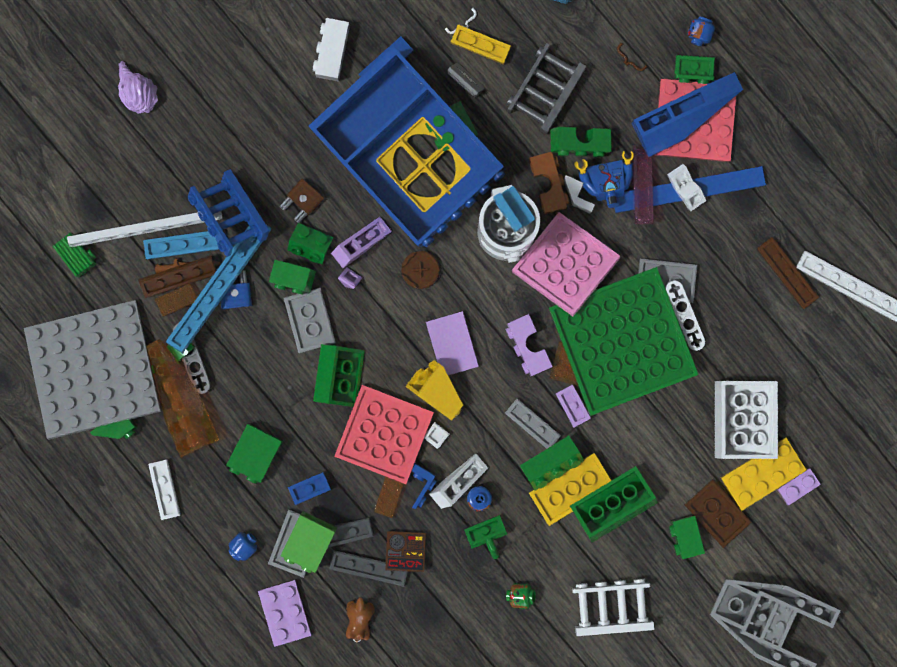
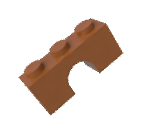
(545, 166)

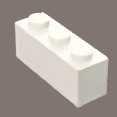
(331, 49)

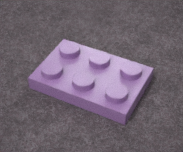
(284, 613)

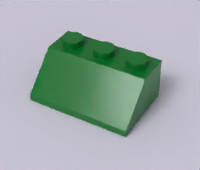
(338, 375)

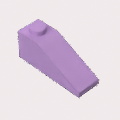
(360, 242)

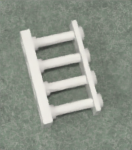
(604, 625)

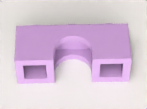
(533, 361)

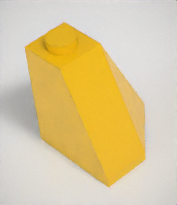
(436, 389)

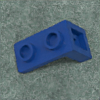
(421, 474)

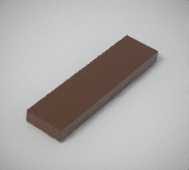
(787, 273)
(177, 276)

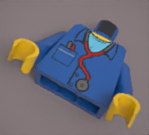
(607, 180)

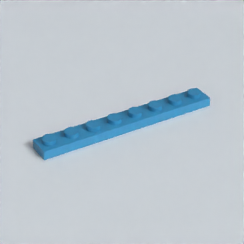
(213, 293)

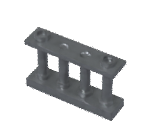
(554, 104)

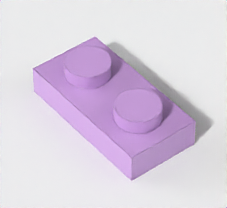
(573, 406)
(798, 486)

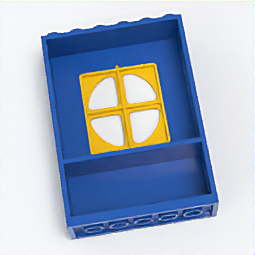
(378, 118)

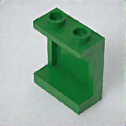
(253, 453)

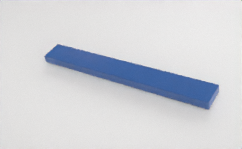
(709, 185)

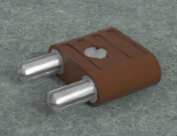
(303, 196)

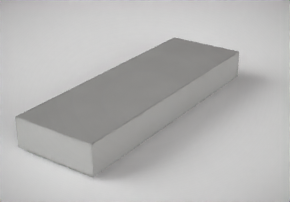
(532, 424)

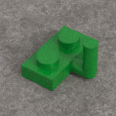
(485, 533)

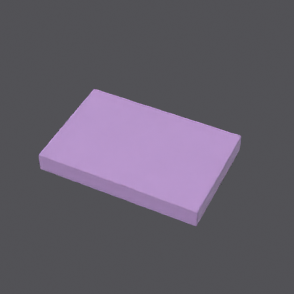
(452, 343)

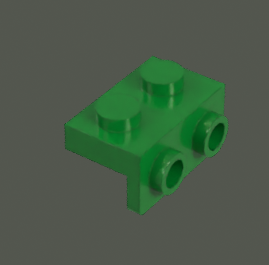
(694, 68)
(309, 243)

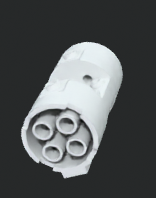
(494, 226)

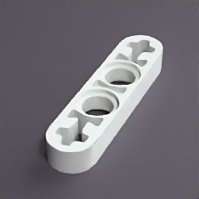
(687, 314)

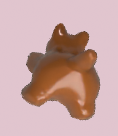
(359, 617)

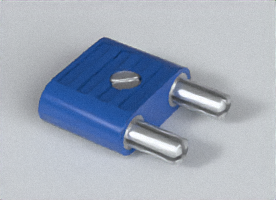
(238, 294)

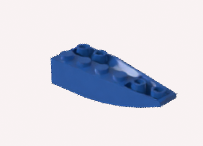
(684, 115)

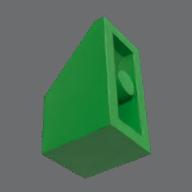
(116, 430)

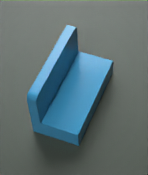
(514, 208)

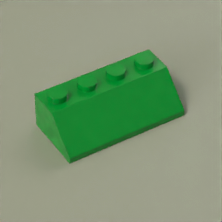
(614, 504)

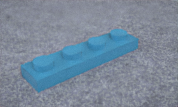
(179, 245)

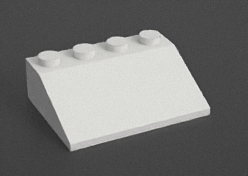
(746, 419)

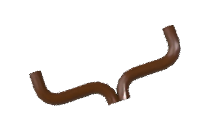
(627, 63)

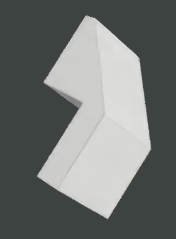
(573, 188)
(686, 188)

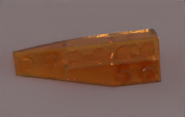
(180, 402)

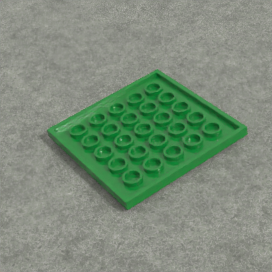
(624, 342)

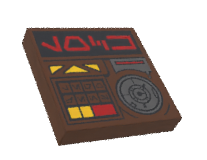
(405, 551)

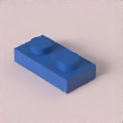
(309, 488)

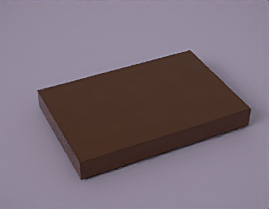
(717, 513)

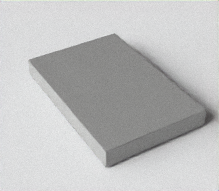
(673, 271)
(309, 320)
(286, 530)

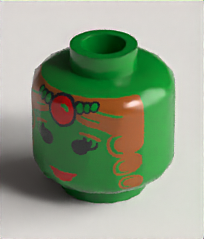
(521, 596)

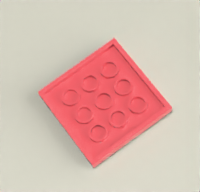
(712, 138)
(384, 434)

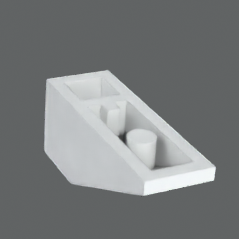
(458, 482)

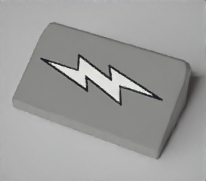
(465, 79)

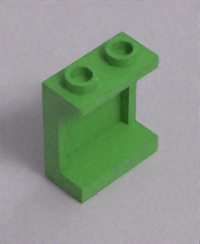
(308, 542)

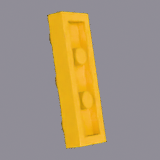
(480, 44)

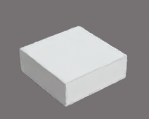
(436, 435)

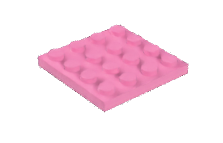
(566, 264)

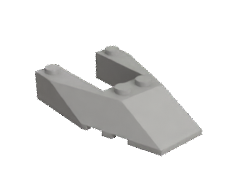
(762, 616)

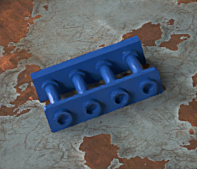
(238, 198)

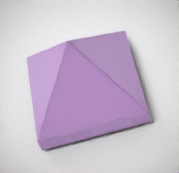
(349, 278)

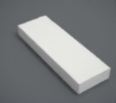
(164, 489)

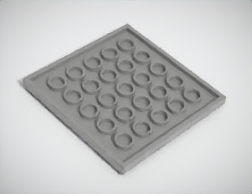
(92, 369)

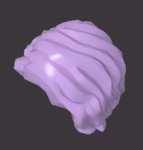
(136, 90)

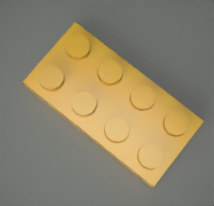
(762, 476)
(575, 484)

